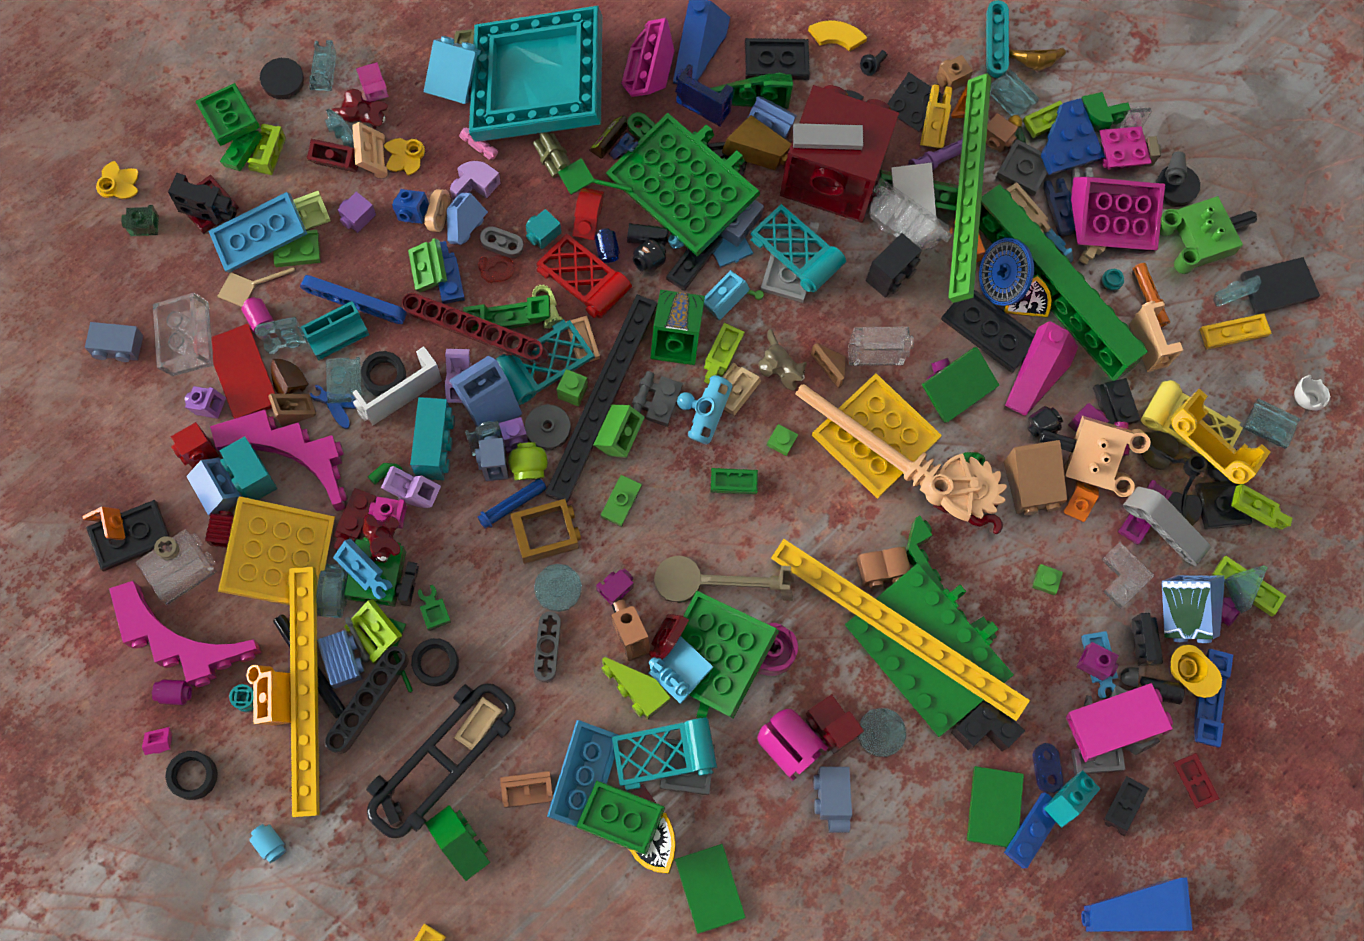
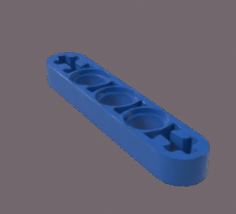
(361, 301)

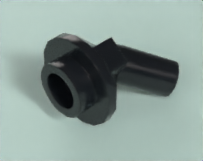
(870, 64)

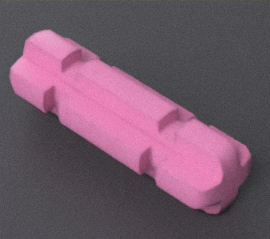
(481, 146)

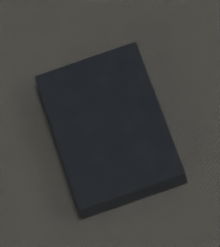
(777, 56)
(1282, 285)
(141, 528)

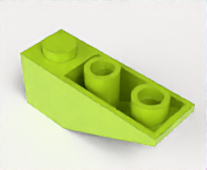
(642, 689)

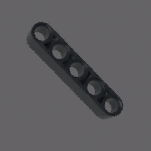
(355, 706)

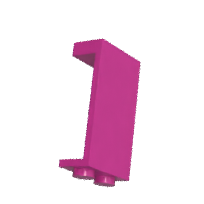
(1119, 721)

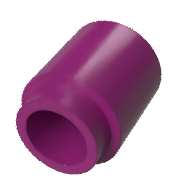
(171, 692)

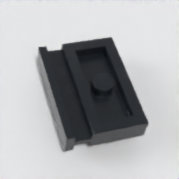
(1117, 401)

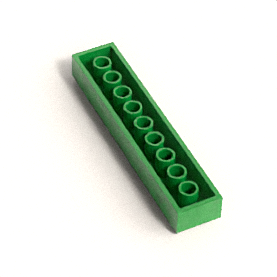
(1073, 299)

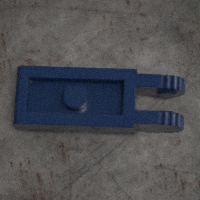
(1060, 207)

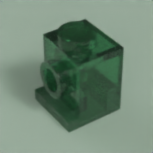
(141, 221)

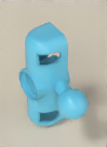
(710, 397)

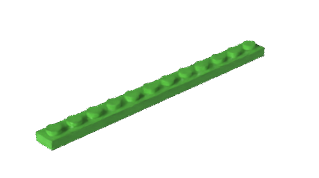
(970, 189)

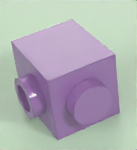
(356, 212)

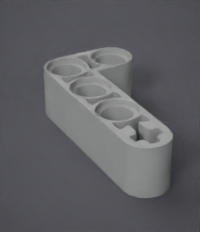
(1168, 523)

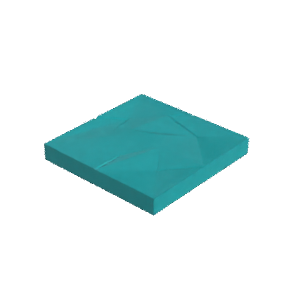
(537, 74)

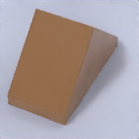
(292, 408)

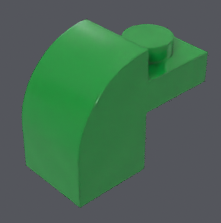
(1101, 114)

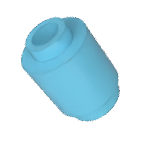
(267, 843)

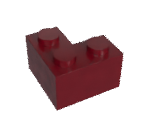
(833, 724)

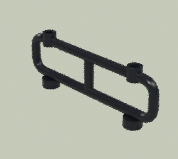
(380, 788)

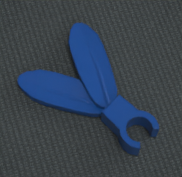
(335, 408)

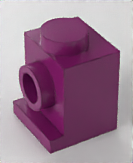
(616, 586)

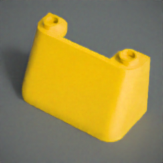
(1235, 464)

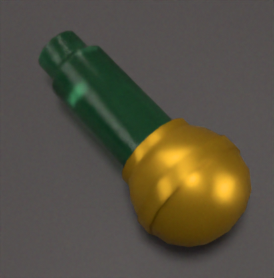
(1017, 121)

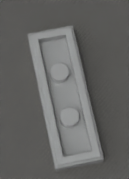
(828, 136)

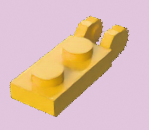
(936, 118)

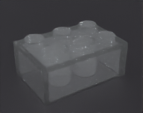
(182, 334)

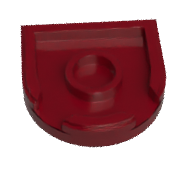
(668, 635)

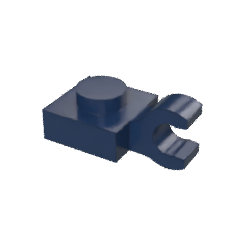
(623, 146)

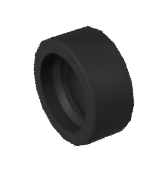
(375, 359)
(421, 649)
(177, 762)

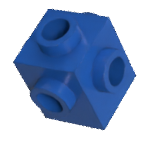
(410, 206)

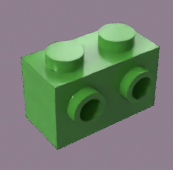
(619, 430)

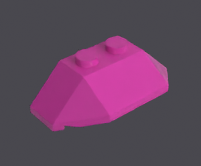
(649, 59)

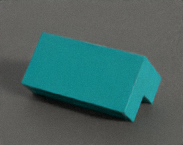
(335, 330)

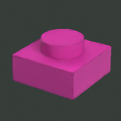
(157, 741)

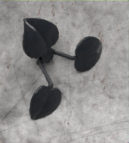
(1162, 452)

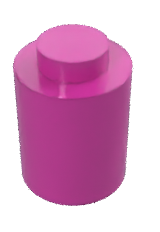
(256, 312)

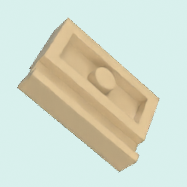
(743, 385)

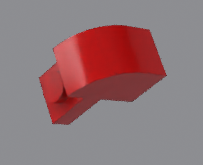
(587, 213)

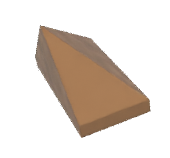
(830, 362)

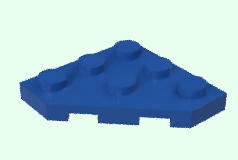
(1071, 139)

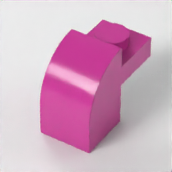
(372, 82)

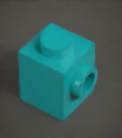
(542, 229)

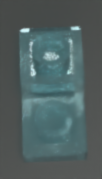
(340, 128)

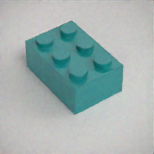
(432, 438)

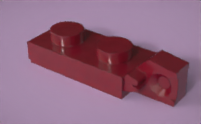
(352, 519)

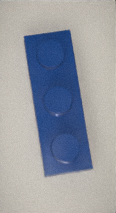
(1031, 833)

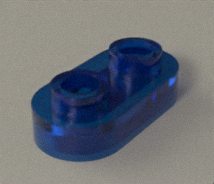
(1046, 768)

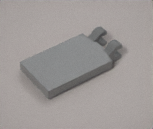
(780, 279)

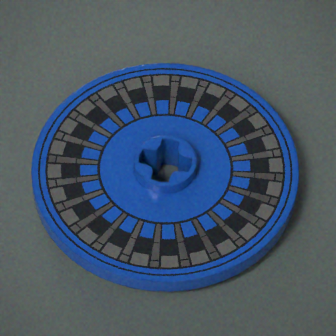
(1010, 257)

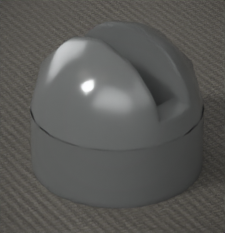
(1130, 676)

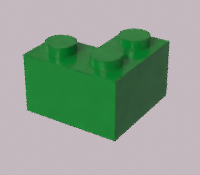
(458, 842)

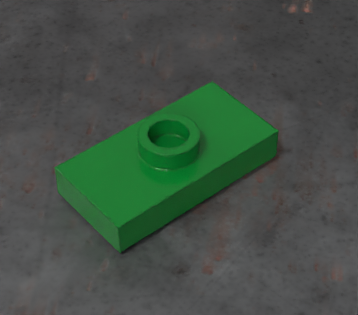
(734, 481)

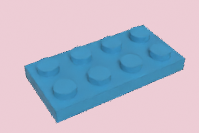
(257, 232)

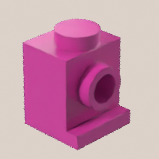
(397, 509)

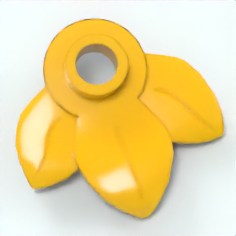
(402, 156)
(120, 180)

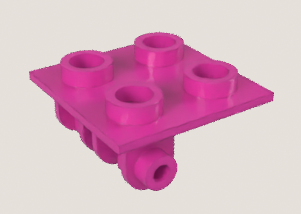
(1124, 147)

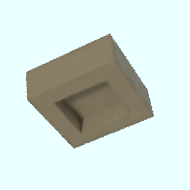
(1153, 148)

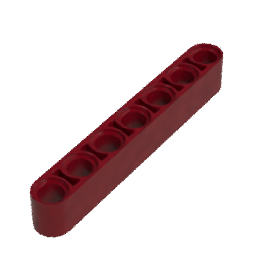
(467, 321)

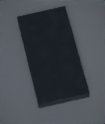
(990, 330)

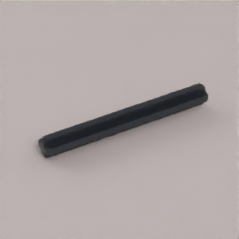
(324, 688)

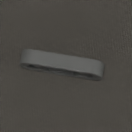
(542, 628)

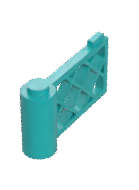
(818, 268)
(523, 382)
(696, 745)

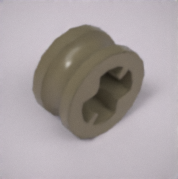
(166, 541)

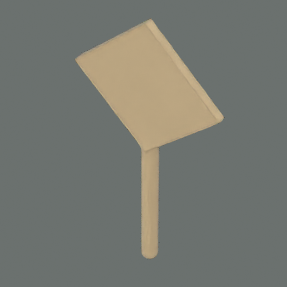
(238, 289)

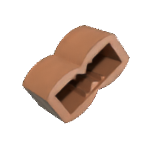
(882, 566)

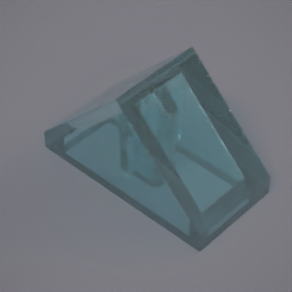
(1244, 587)

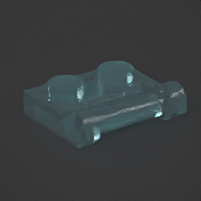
(288, 334)

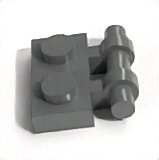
(664, 399)

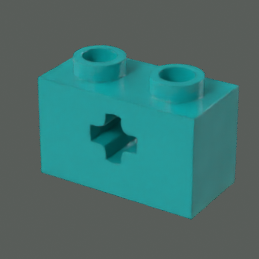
(1072, 798)

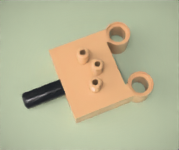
(1098, 452)

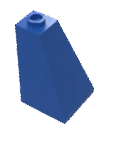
(1147, 909)

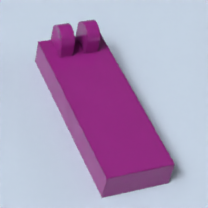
(1136, 528)

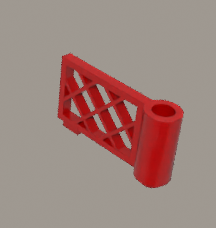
(603, 295)

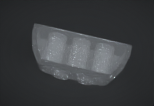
(901, 214)

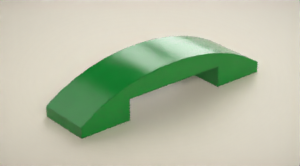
(513, 315)

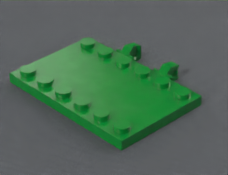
(685, 182)
(931, 692)

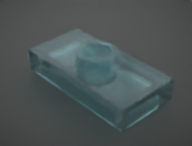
(1237, 290)

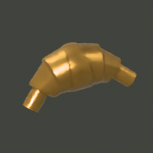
(1037, 59)

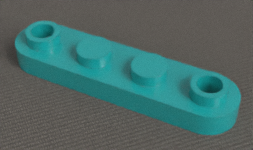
(997, 38)

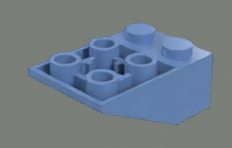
(486, 392)

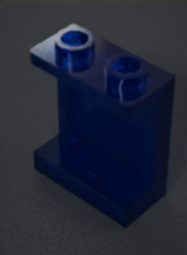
(702, 99)

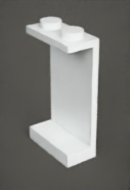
(402, 392)

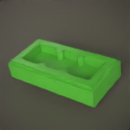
(621, 500)

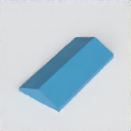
(586, 760)

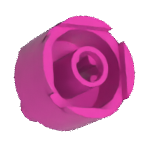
(785, 655)

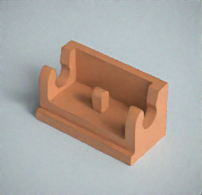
(526, 789)

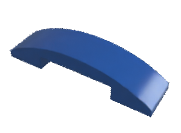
(1208, 710)

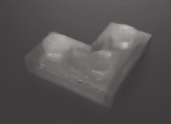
(1131, 574)

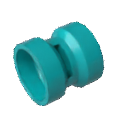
(246, 702)

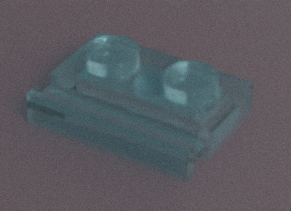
(1013, 94)
(343, 378)
(1271, 423)
(484, 430)

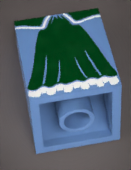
(1193, 607)

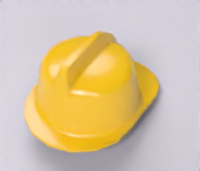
(1195, 671)

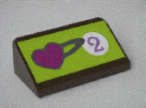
(609, 137)

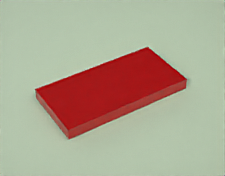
(241, 371)

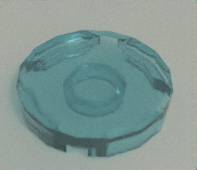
(557, 587)
(882, 733)

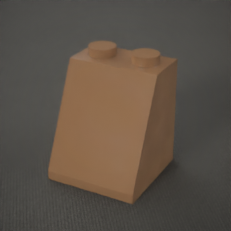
(1036, 477)

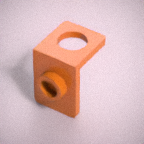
(1082, 501)
(111, 521)

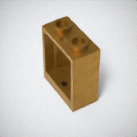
(548, 550)

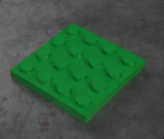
(732, 645)

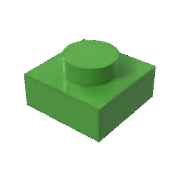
(782, 440)
(1047, 579)

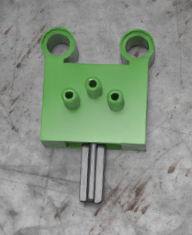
(1205, 232)

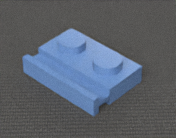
(773, 116)

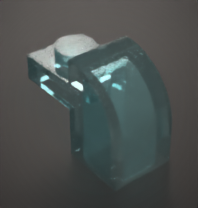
(331, 590)

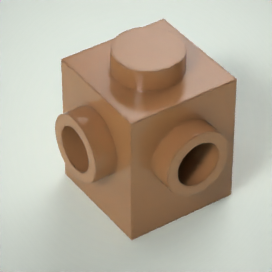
(954, 73)

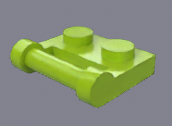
(377, 627)

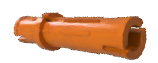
(1149, 290)

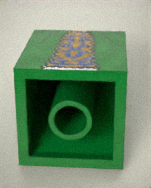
(677, 327)

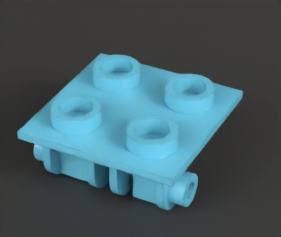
(680, 670)

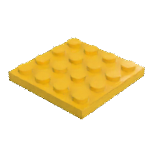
(887, 417)
(267, 543)

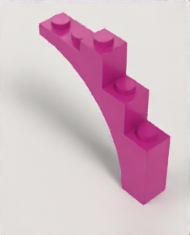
(291, 442)
(198, 659)

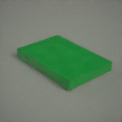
(227, 114)
(960, 384)
(994, 806)
(621, 817)
(709, 888)

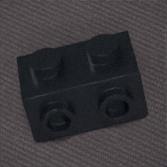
(1147, 640)

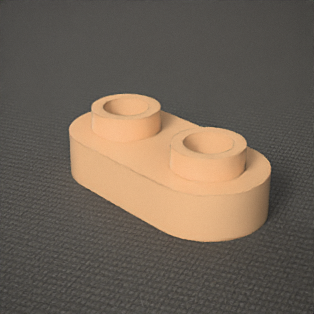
(437, 210)

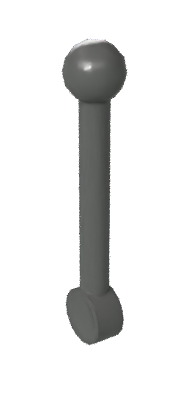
(365, 656)

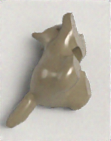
(779, 362)

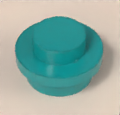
(1113, 279)

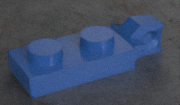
(452, 289)

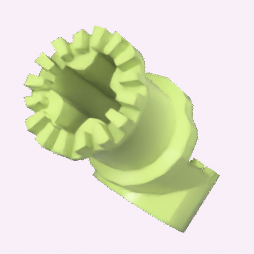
(554, 316)

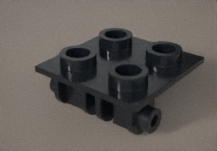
(912, 101)

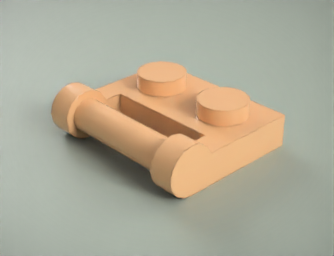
(369, 149)

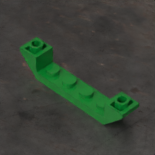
(920, 534)

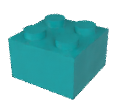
(247, 470)

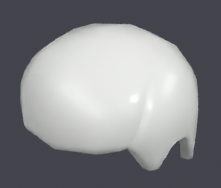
(1311, 394)

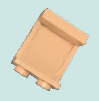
(1147, 329)

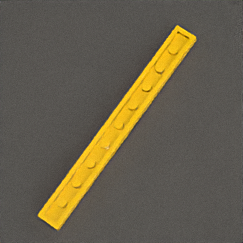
(304, 692)

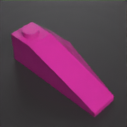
(1044, 364)

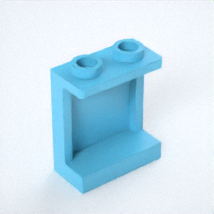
(451, 69)

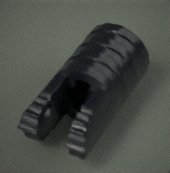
(641, 233)
(1170, 691)

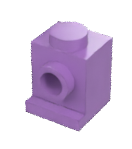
(199, 401)
(513, 433)

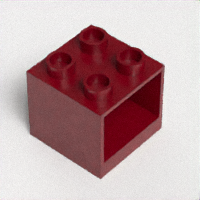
(839, 178)

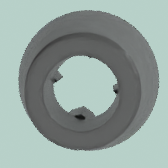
(1177, 169)

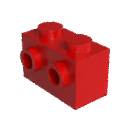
(193, 445)

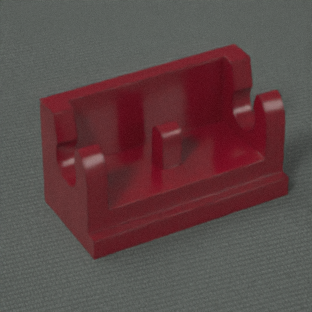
(1196, 780)

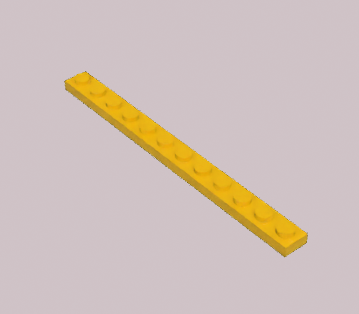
(901, 630)

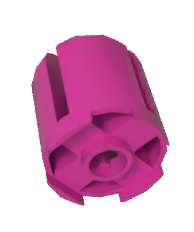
(790, 742)

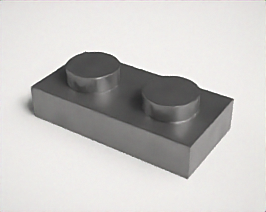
(1106, 762)

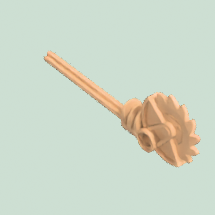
(964, 485)

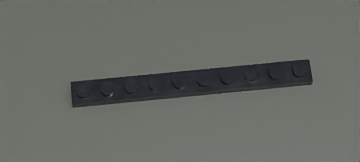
(601, 399)

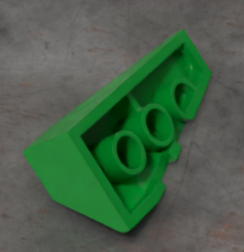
(772, 87)

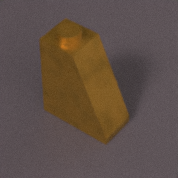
(758, 144)

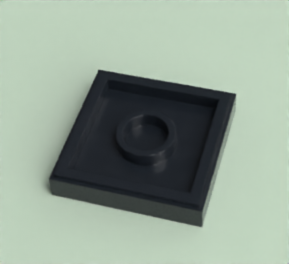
(1216, 505)

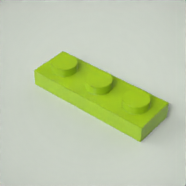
(1267, 597)

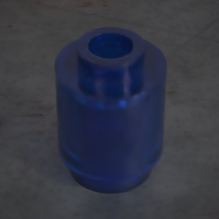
(607, 245)

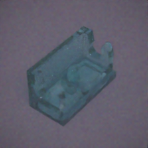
(323, 66)

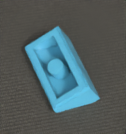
(725, 294)

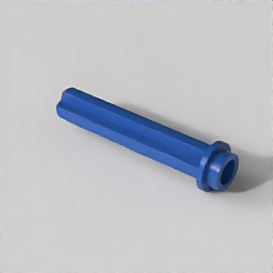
(511, 503)

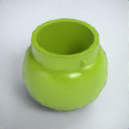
(527, 461)

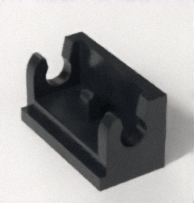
(1125, 805)

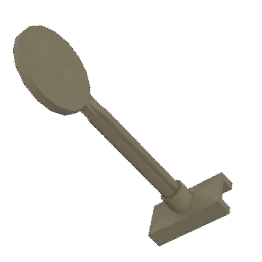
(680, 578)

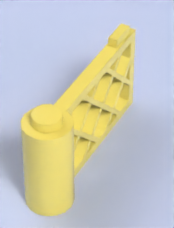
(1168, 400)

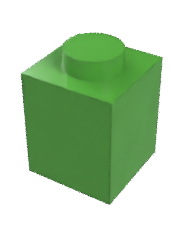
(572, 387)

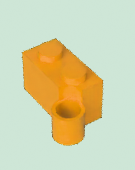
(271, 695)

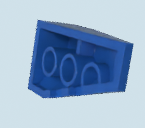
(701, 36)

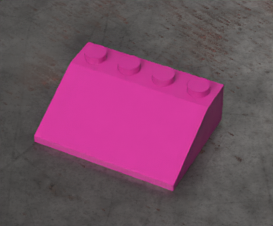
(1117, 212)

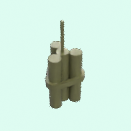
(551, 153)

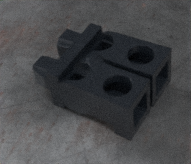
(201, 200)

